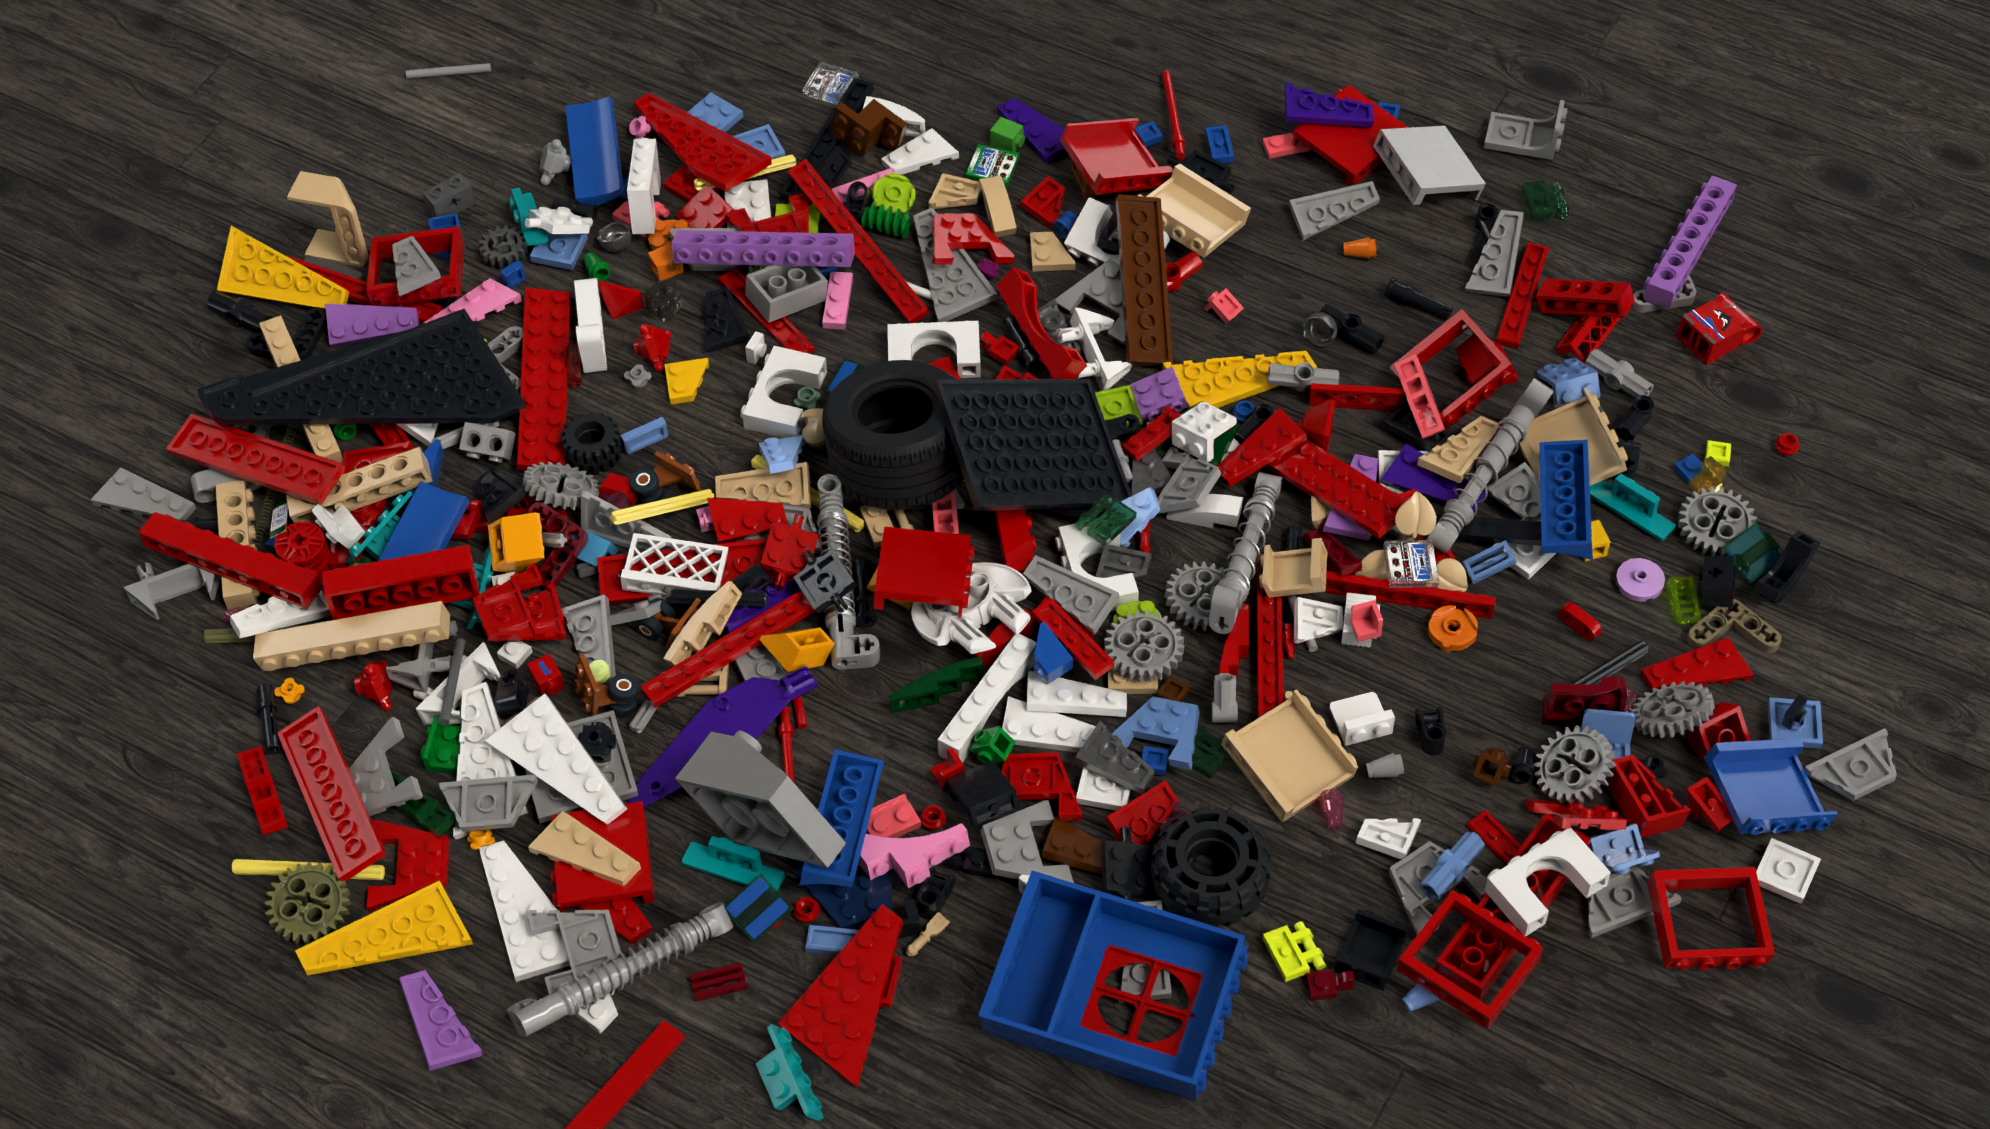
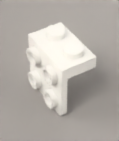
(1198, 429)
(1361, 718)

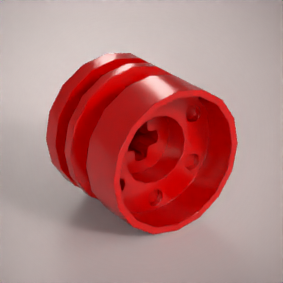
(305, 546)

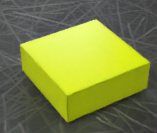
(1719, 451)

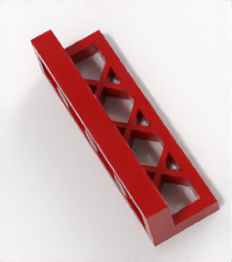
(1580, 334)
(1357, 396)

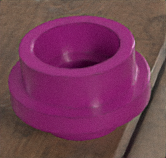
(988, 268)

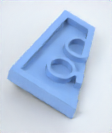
(781, 453)

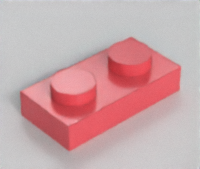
(1281, 146)

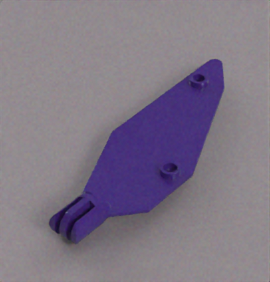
(743, 708)

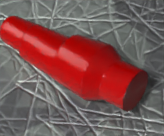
(1288, 639)

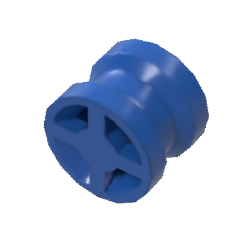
(1063, 225)

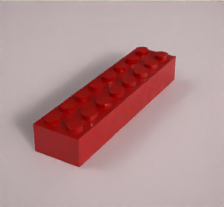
(1476, 956)

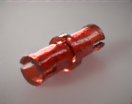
(573, 366)

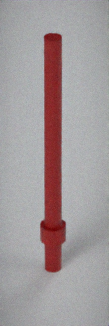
(1177, 140)
(786, 733)

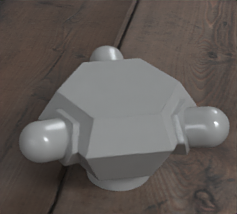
(553, 161)

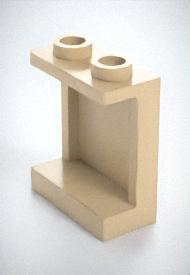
(1294, 570)

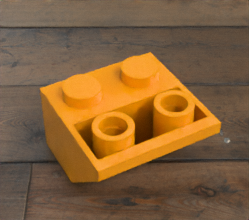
(516, 542)
(799, 648)

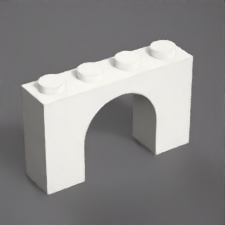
(642, 185)
(1087, 231)
(958, 336)
(781, 368)
(1078, 546)
(1562, 853)

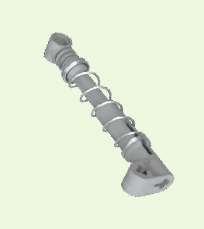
(1510, 432)
(1233, 587)

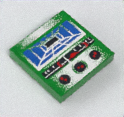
(992, 162)

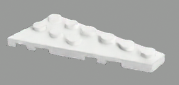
(549, 748)
(476, 756)
(513, 895)

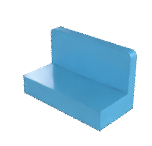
(594, 548)

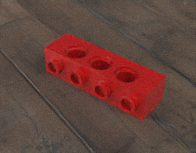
(1585, 298)

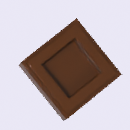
(1173, 690)

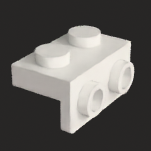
(340, 525)

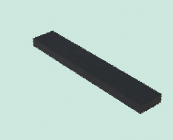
(1499, 530)

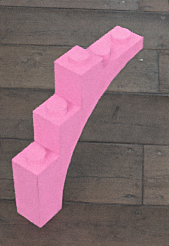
(911, 856)

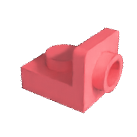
(1224, 305)

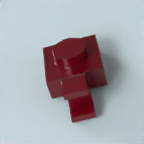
(1325, 985)

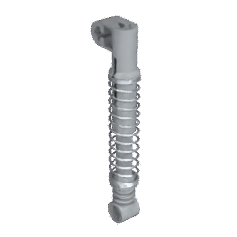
(832, 520)
(568, 998)

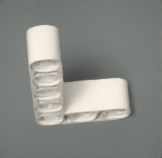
(590, 328)

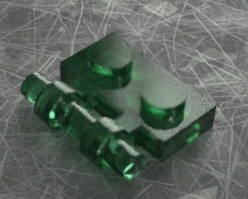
(1539, 201)
(1110, 524)
(1206, 759)

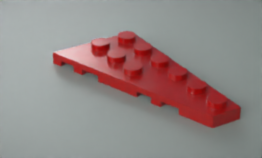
(366, 515)

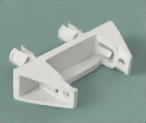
(1084, 326)
(472, 673)

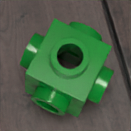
(992, 745)

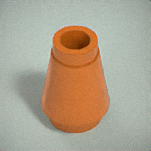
(1361, 248)

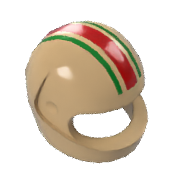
(813, 430)

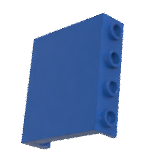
(1766, 786)

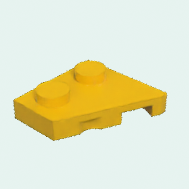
(684, 379)

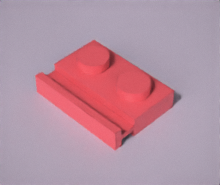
(893, 818)

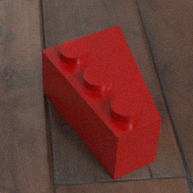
(1644, 799)

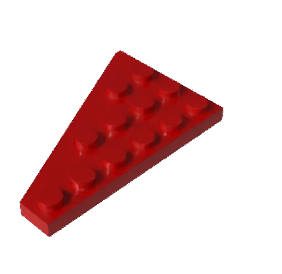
(842, 1004)

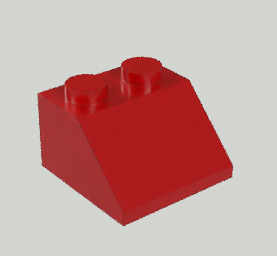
(1478, 360)
(1723, 726)

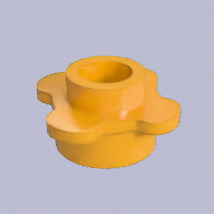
(289, 696)
(480, 838)

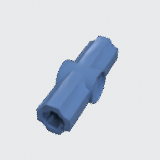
(1452, 865)

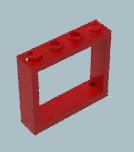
(431, 241)
(1484, 388)
(1709, 879)
(1450, 992)

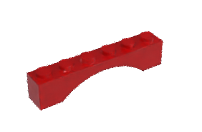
(1021, 296)

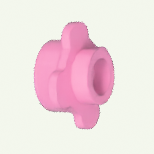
(639, 127)

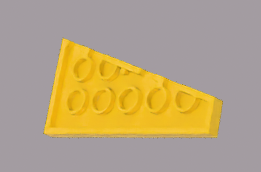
(266, 274)
(1230, 378)
(403, 929)

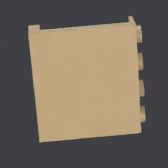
(1198, 211)
(1577, 422)
(1290, 756)

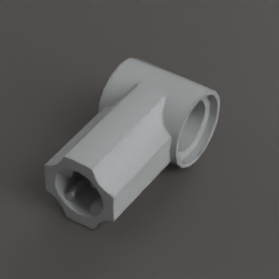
(1224, 704)

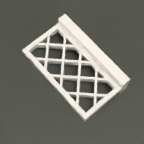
(653, 583)

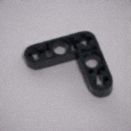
(300, 343)

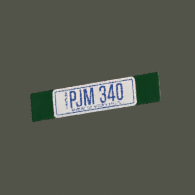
(279, 517)

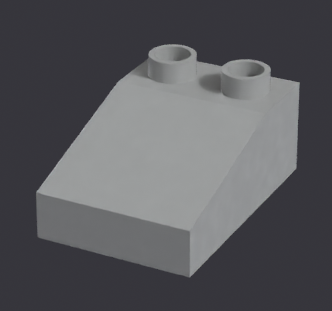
(757, 801)

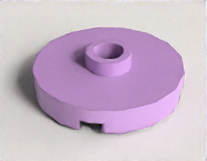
(1635, 587)

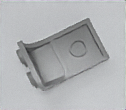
(1526, 135)

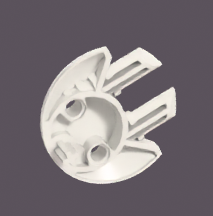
(991, 594)

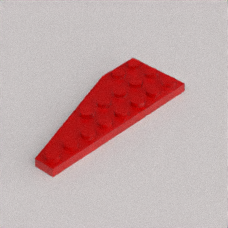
(701, 147)

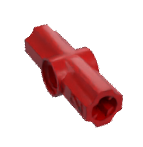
(1181, 270)

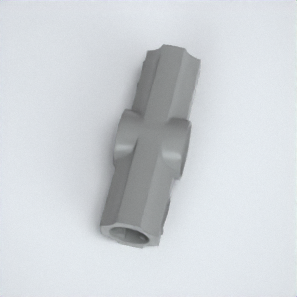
(1618, 374)
(1290, 376)

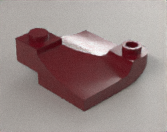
(1567, 702)

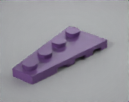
(363, 323)
(1337, 523)
(436, 1024)

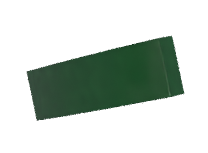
(926, 689)
(425, 812)

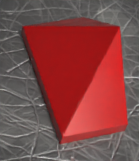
(619, 299)

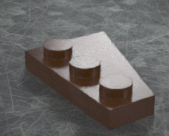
(1073, 847)

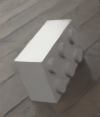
(785, 289)

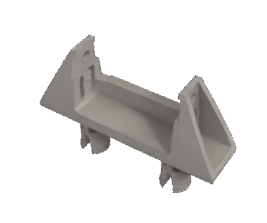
(168, 585)
(417, 672)

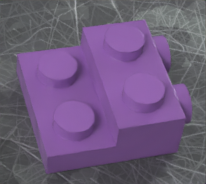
(1158, 392)

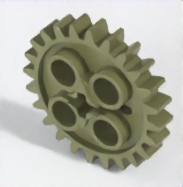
(300, 923)

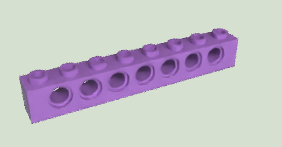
(1690, 242)
(763, 248)

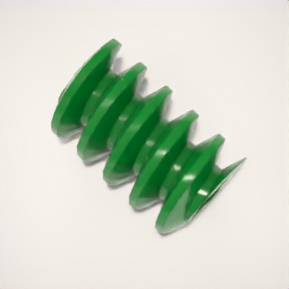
(886, 220)

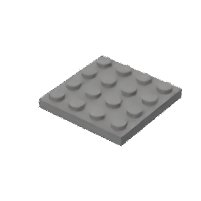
(617, 772)

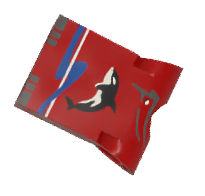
(1717, 329)

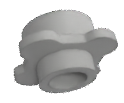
(637, 376)

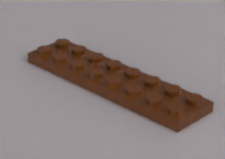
(1143, 280)

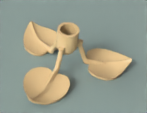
(1412, 518)

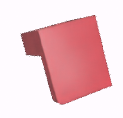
(1366, 621)

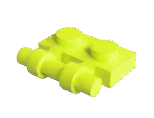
(1287, 954)

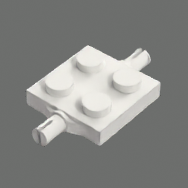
(558, 221)

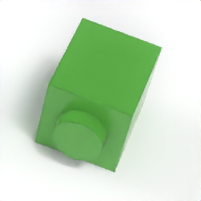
(1007, 135)

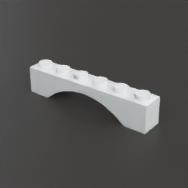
(1003, 674)

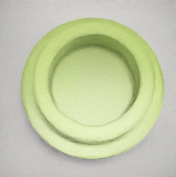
(600, 670)

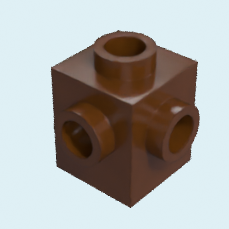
(1484, 770)

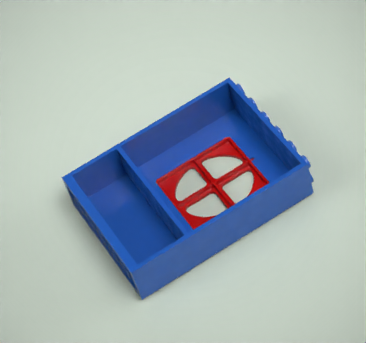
(1057, 969)

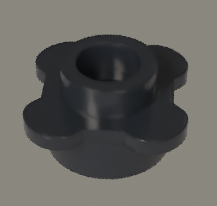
(1657, 763)

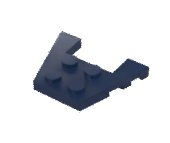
(852, 905)

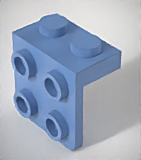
(1570, 380)
(1614, 726)
(1622, 849)

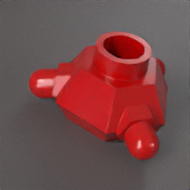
(653, 345)
(375, 684)

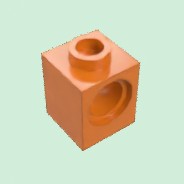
(663, 264)

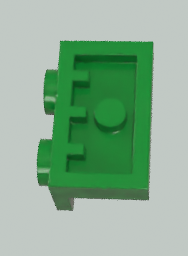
(441, 747)

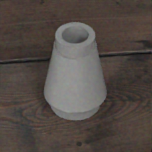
(1386, 767)

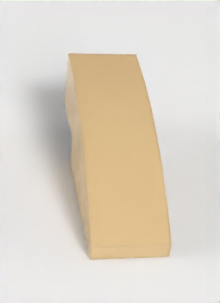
(998, 206)

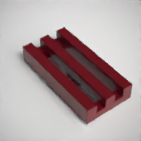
(718, 977)

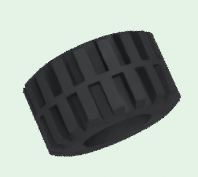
(588, 429)

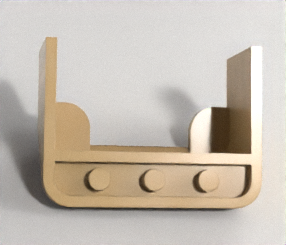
(347, 242)

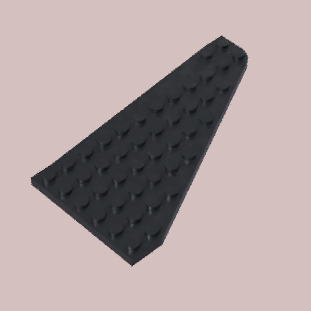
(408, 377)

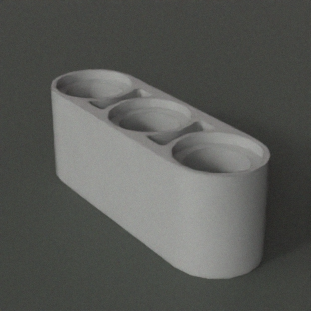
(205, 483)

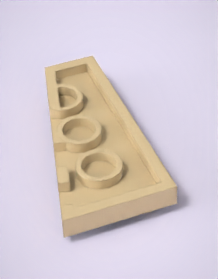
(1460, 451)
(783, 487)
(582, 848)

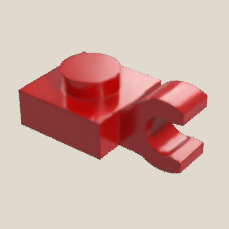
(999, 349)

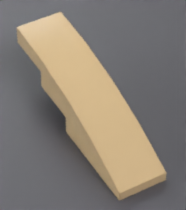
(707, 620)

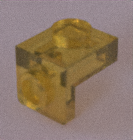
(1711, 474)

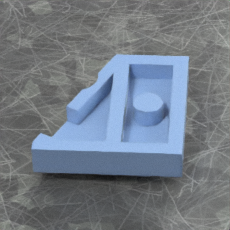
(1146, 506)

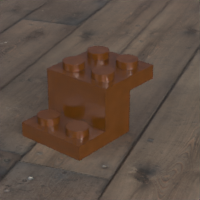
(868, 127)

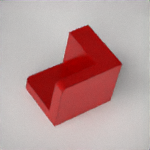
(947, 769)

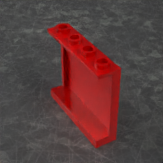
(1348, 146)
(1113, 156)
(924, 568)
(629, 835)

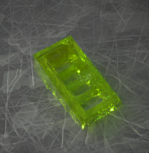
(1686, 582)

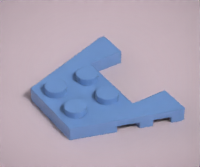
(1166, 723)

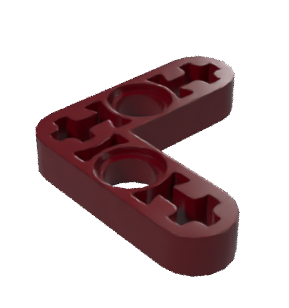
(568, 530)

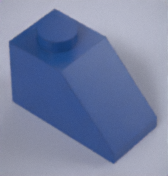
(1050, 656)

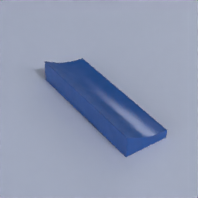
(594, 151)
(1565, 498)
(426, 522)
(847, 808)

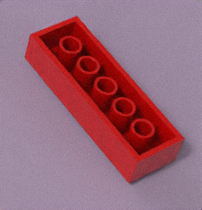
(401, 582)

